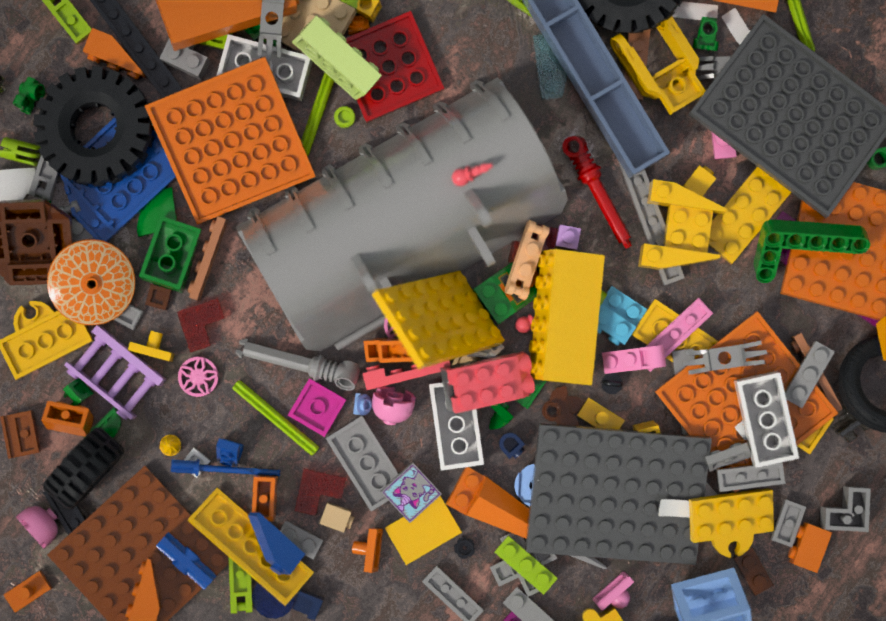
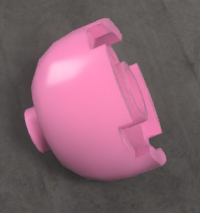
(392, 405)
(39, 524)

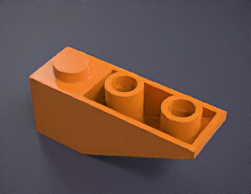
(105, 48)
(147, 602)

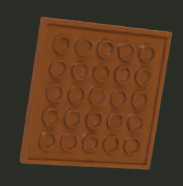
(109, 547)

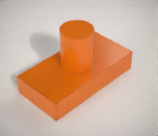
(371, 549)
(27, 591)

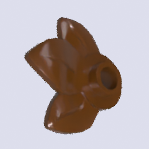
(565, 407)

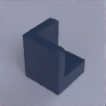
(308, 603)

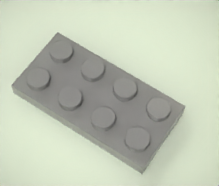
(363, 460)

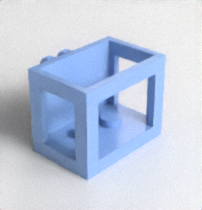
(711, 598)

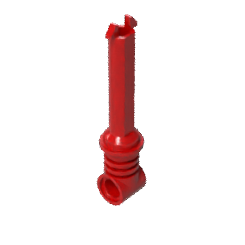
(590, 175)

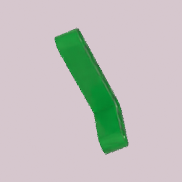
(802, 236)

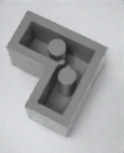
(186, 60)
(852, 515)

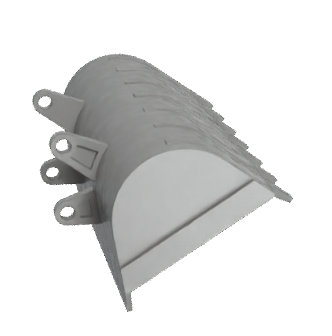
(400, 214)

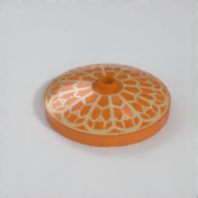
(91, 261)

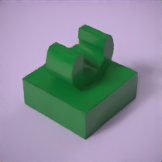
(77, 391)

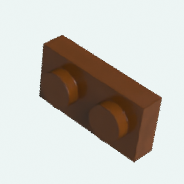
(753, 571)

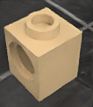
(337, 517)

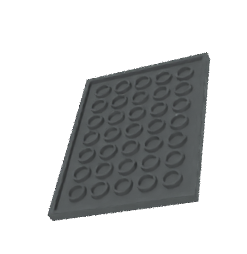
(793, 115)
(603, 492)

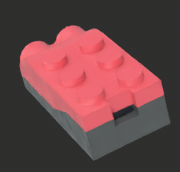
(487, 381)

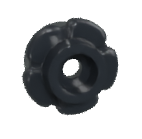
(458, 548)

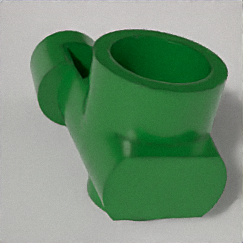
(707, 40)
(28, 93)

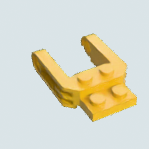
(674, 84)

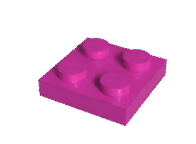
(317, 407)

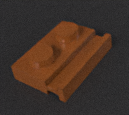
(20, 434)

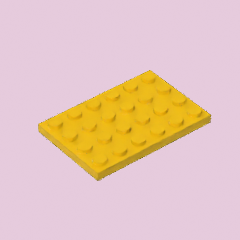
(438, 318)

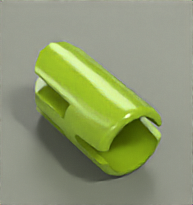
(15, 150)

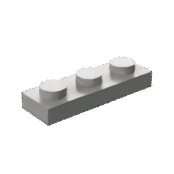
(808, 374)
(750, 477)
(452, 595)

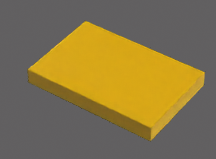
(425, 532)

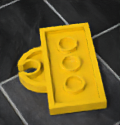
(41, 339)
(731, 519)

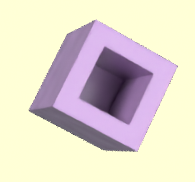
(567, 238)

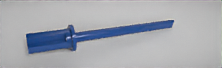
(194, 467)

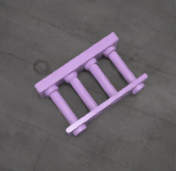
(118, 351)

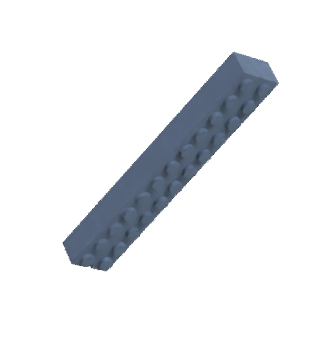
(599, 83)

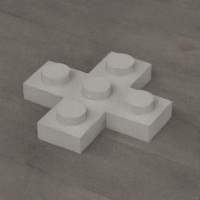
(505, 573)

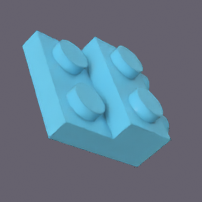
(619, 316)

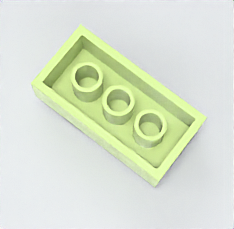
(337, 58)

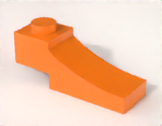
(385, 350)

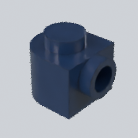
(511, 445)

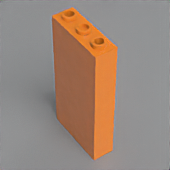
(203, 20)

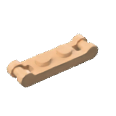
(526, 260)

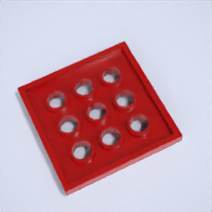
(422, 63)

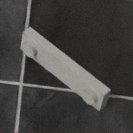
(524, 607)

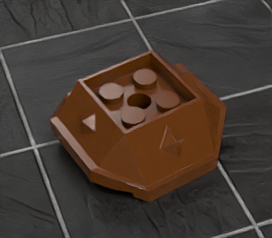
(28, 261)

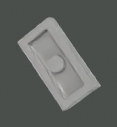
(735, 453)
(788, 523)
(302, 539)

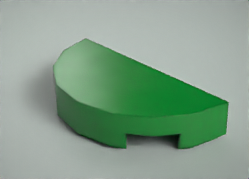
(110, 423)

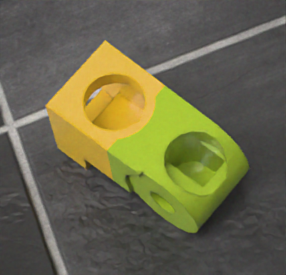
(366, 8)

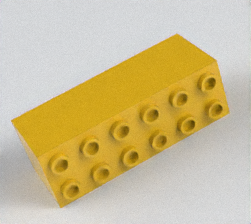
(566, 316)

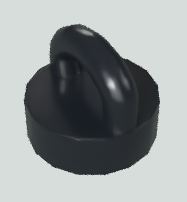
(611, 383)

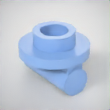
(362, 404)

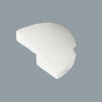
(15, 183)

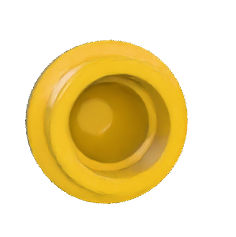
(170, 445)

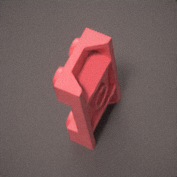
(377, 377)

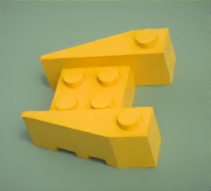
(685, 229)

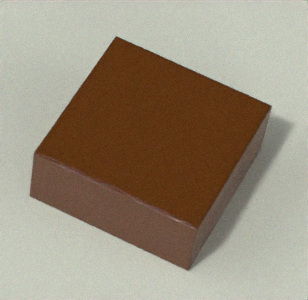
(158, 297)

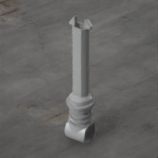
(344, 374)

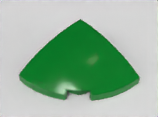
(161, 205)

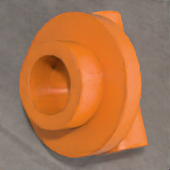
(358, 25)

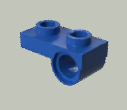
(229, 452)

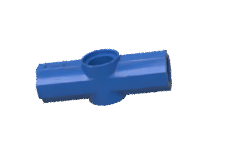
(186, 560)

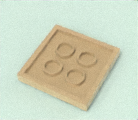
(334, 11)

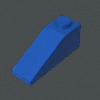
(276, 547)

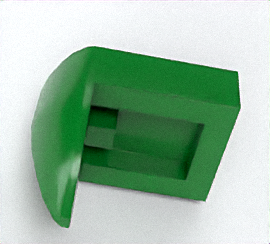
(501, 416)

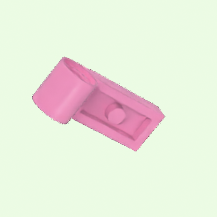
(634, 359)

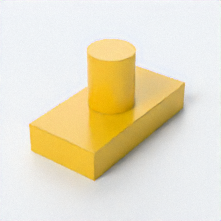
(152, 347)
(599, 416)

